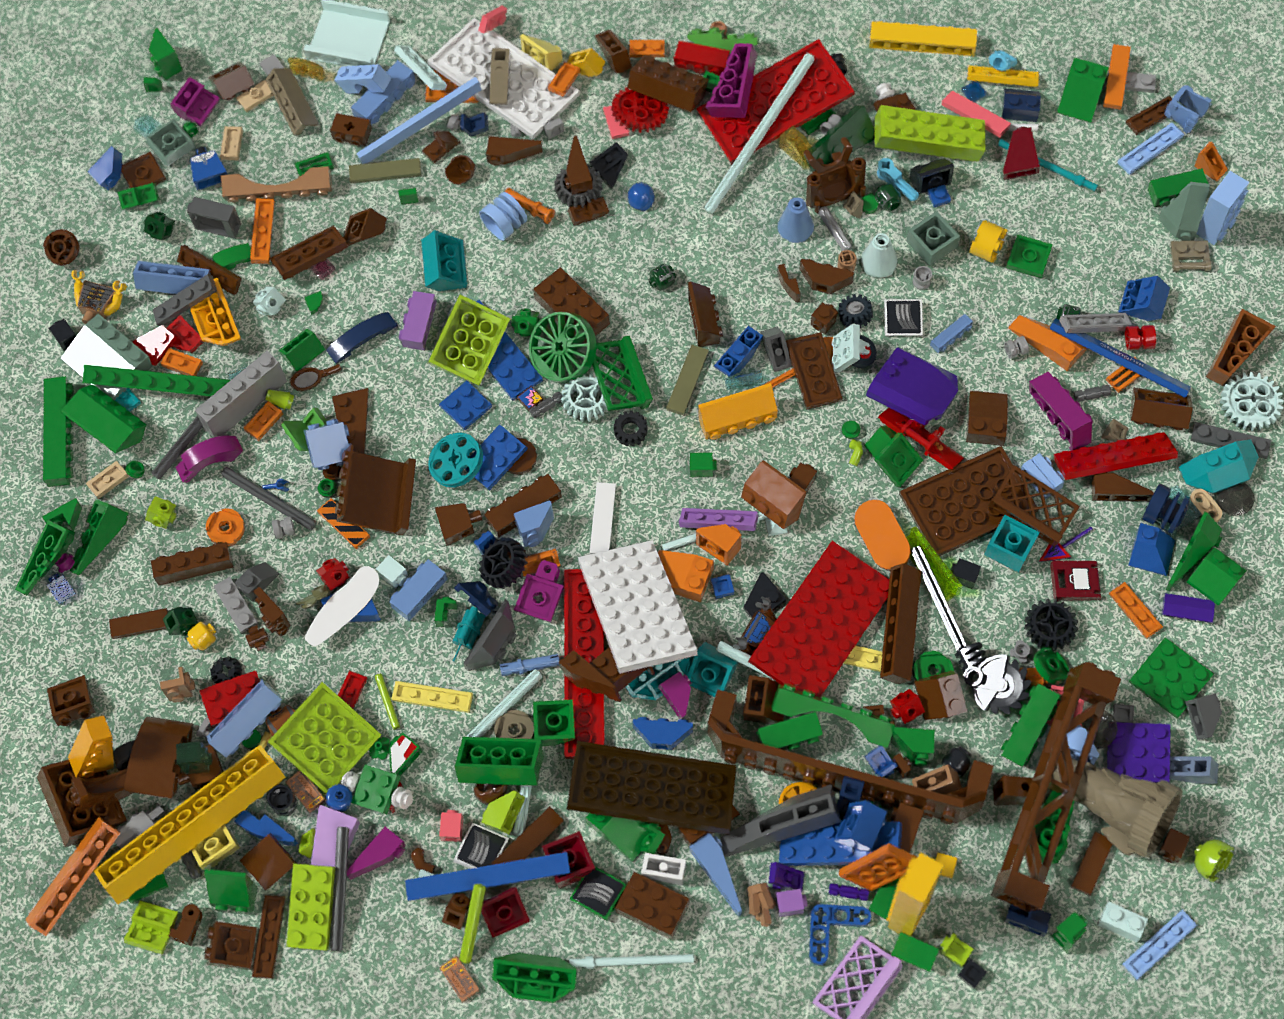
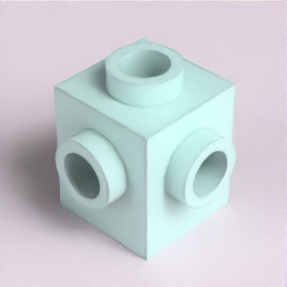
(268, 301)

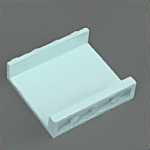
(348, 34)

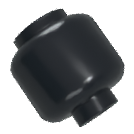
(958, 759)

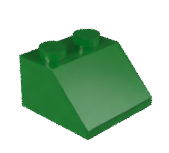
(163, 56)
(1216, 576)
(553, 721)
(915, 744)

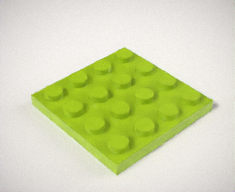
(324, 738)

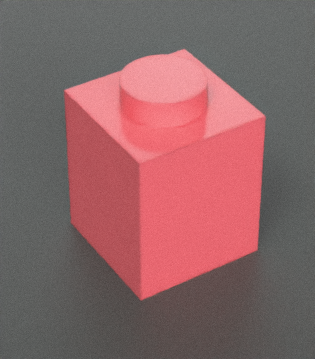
(451, 826)

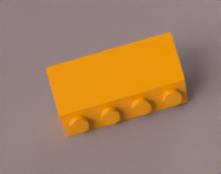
(737, 411)

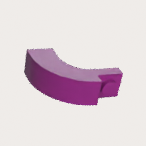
(207, 452)

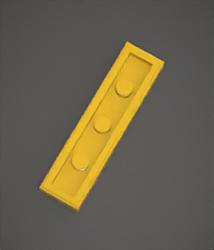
(1011, 76)

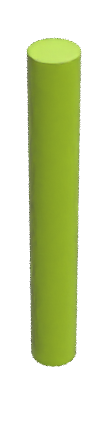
(387, 701)

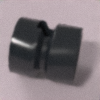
(282, 800)

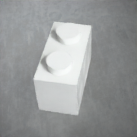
(664, 869)

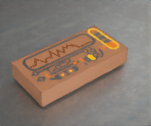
(305, 791)
(459, 979)

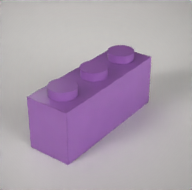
(418, 320)

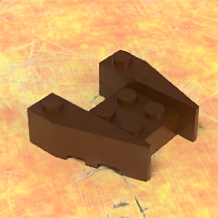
(600, 674)

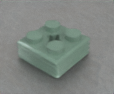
(169, 152)

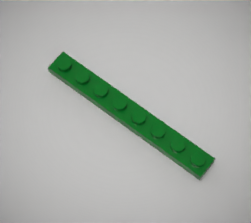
(152, 380)

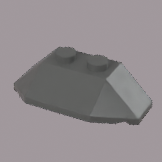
(493, 640)

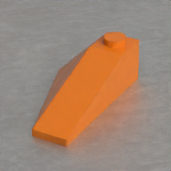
(1048, 342)

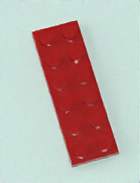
(1115, 455)

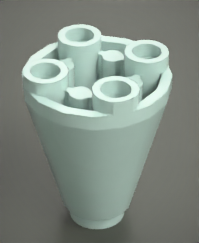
(879, 257)

